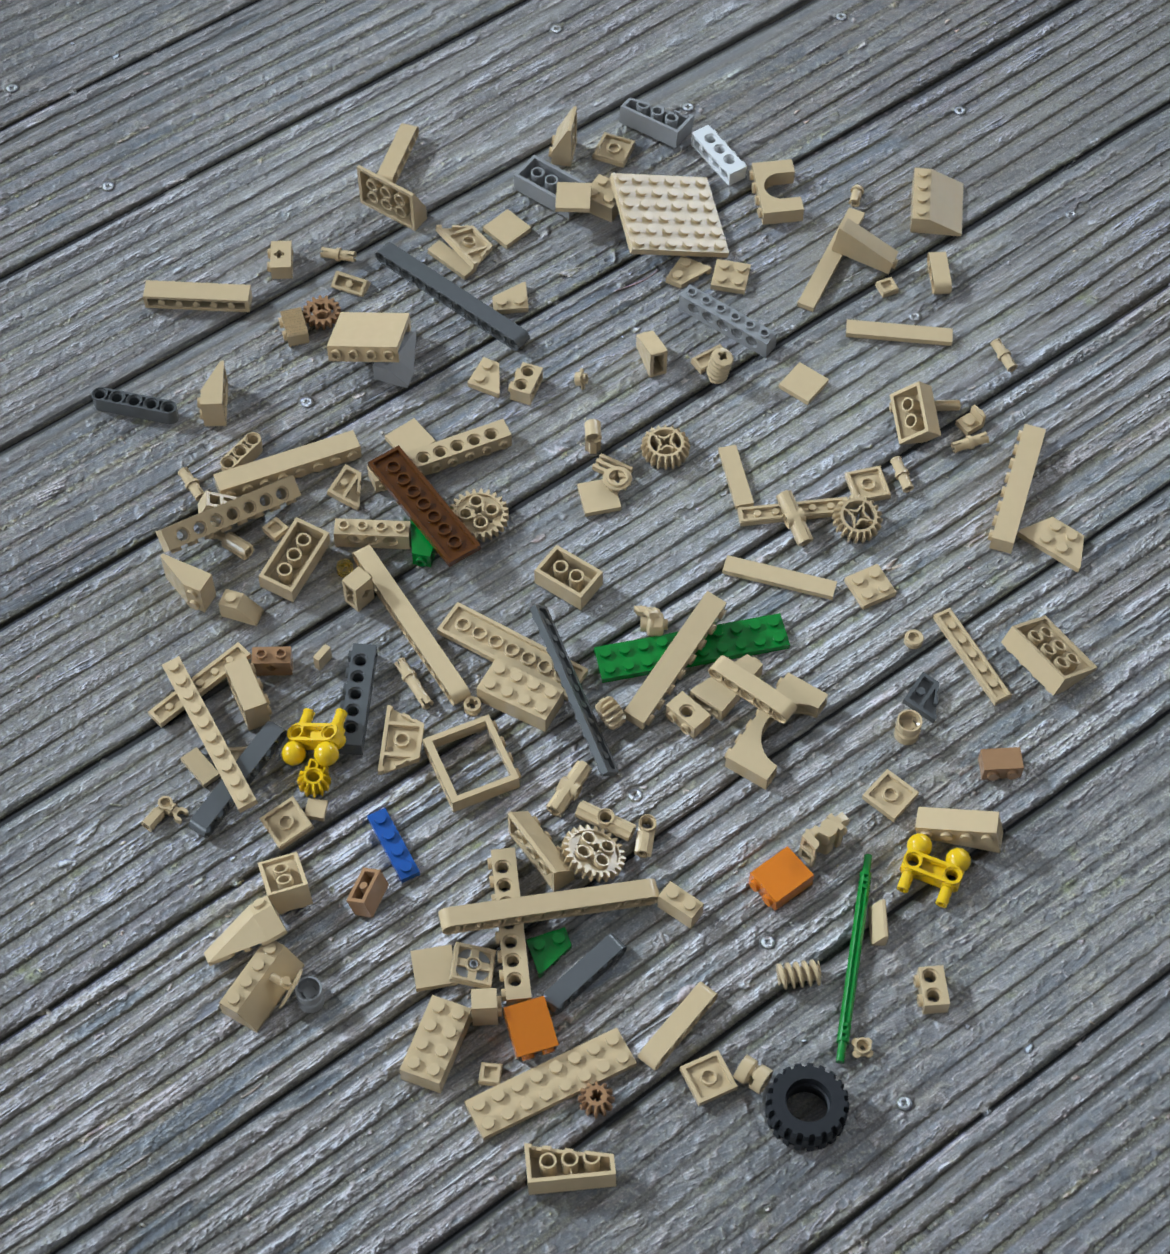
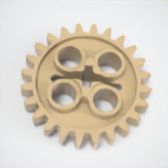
(477, 509)
(593, 853)

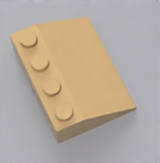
(390, 199)
(936, 203)
(1048, 654)

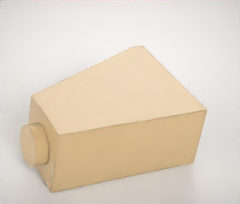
(652, 353)

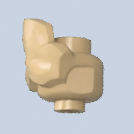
(651, 620)

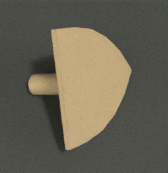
(286, 984)

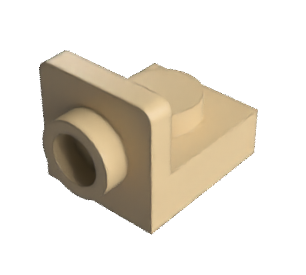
(972, 421)

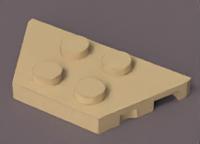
(466, 242)
(1056, 541)
(400, 741)

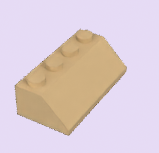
(540, 849)
(253, 994)

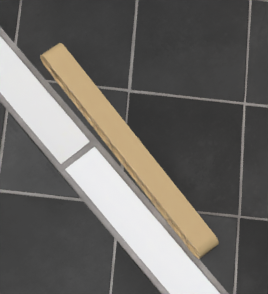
(412, 626)
(548, 906)

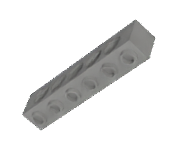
(727, 321)

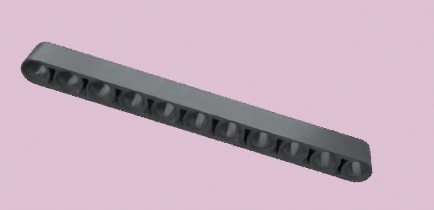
(452, 296)

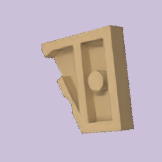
(686, 272)
(347, 487)

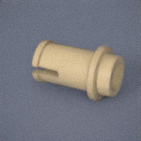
(857, 191)

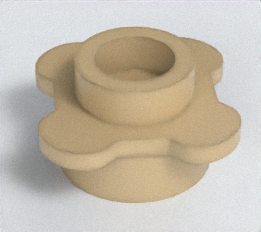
(581, 378)
(862, 1042)

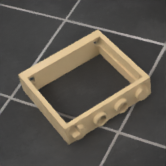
(482, 793)

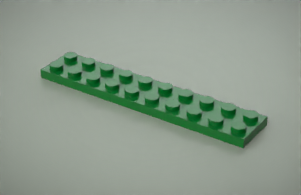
(729, 639)

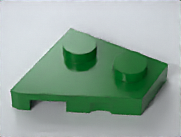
(548, 949)

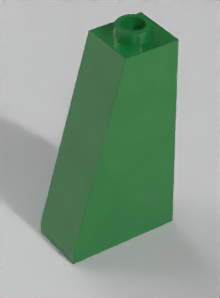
(422, 550)

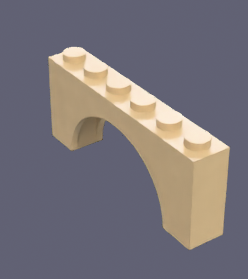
(747, 755)

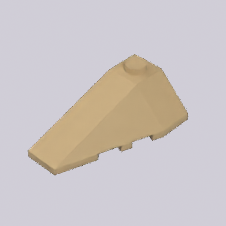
(253, 926)

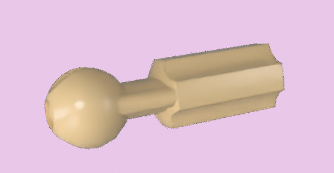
(234, 543)

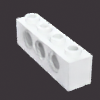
(718, 155)

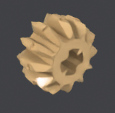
(610, 712)

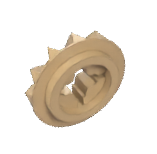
(623, 474)

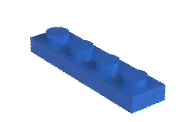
(393, 845)

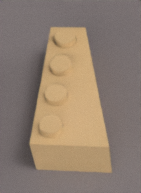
(567, 1170)

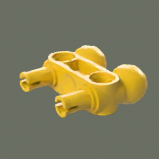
(321, 737)
(932, 869)

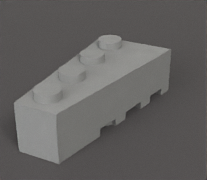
(656, 122)

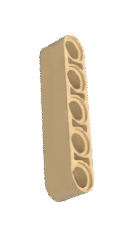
(398, 152)
(752, 689)
(677, 1026)

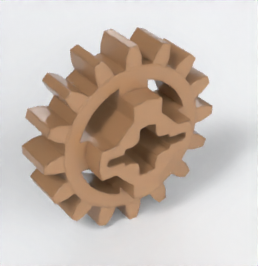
(321, 312)

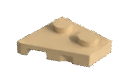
(512, 300)
(486, 378)

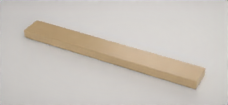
(825, 268)

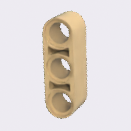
(939, 273)
(243, 452)

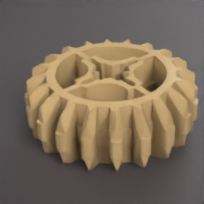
(667, 453)
(871, 522)

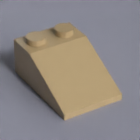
(565, 140)
(214, 398)
(190, 582)
(285, 882)

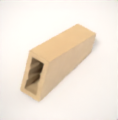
(864, 247)
(716, 697)

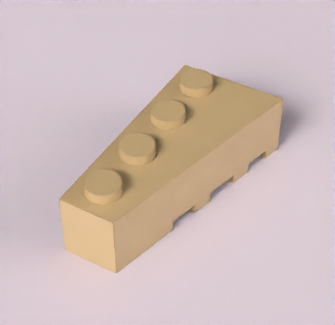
(961, 827)

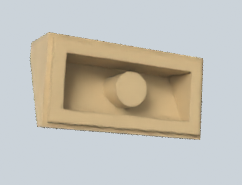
(350, 284)
(878, 923)

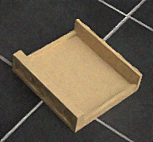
(368, 337)

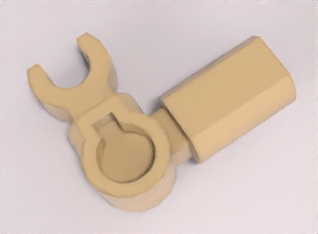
(165, 806)

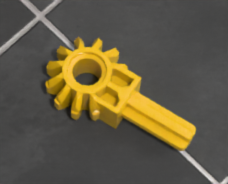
(316, 773)

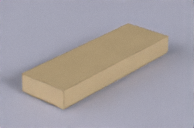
(450, 259)

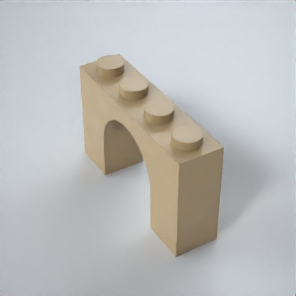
(773, 209)

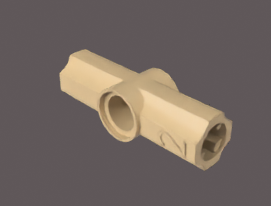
(794, 518)
(569, 788)
(595, 815)

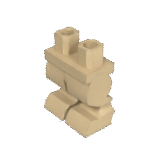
(823, 838)

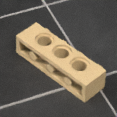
(375, 533)

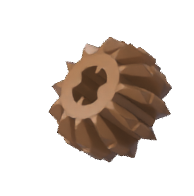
(596, 1107)

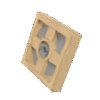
(472, 965)

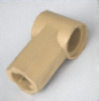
(592, 436)
(645, 836)

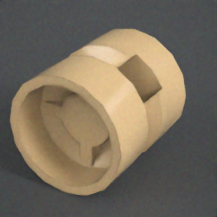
(908, 727)
(753, 1074)

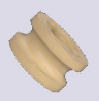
(467, 708)

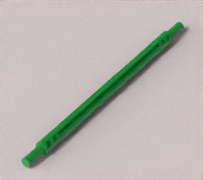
(854, 959)

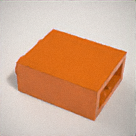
(780, 878)
(530, 1028)

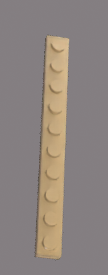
(210, 734)

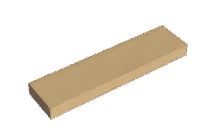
(735, 476)

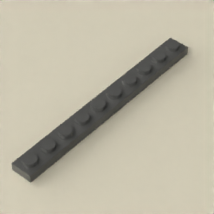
(574, 691)

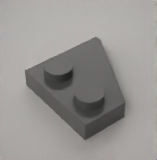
(923, 697)

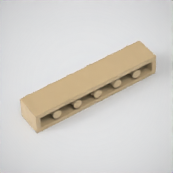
(197, 296)

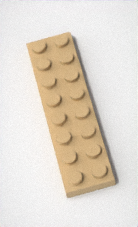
(501, 643)
(549, 1083)

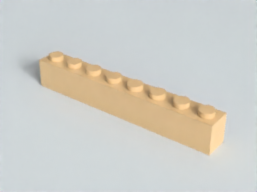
(295, 462)
(1017, 488)
(674, 660)

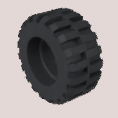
(813, 1081)

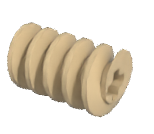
(719, 365)
(798, 973)

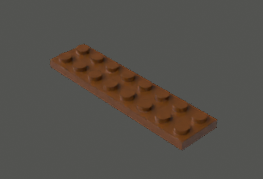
(424, 506)

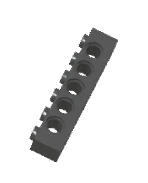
(366, 655)

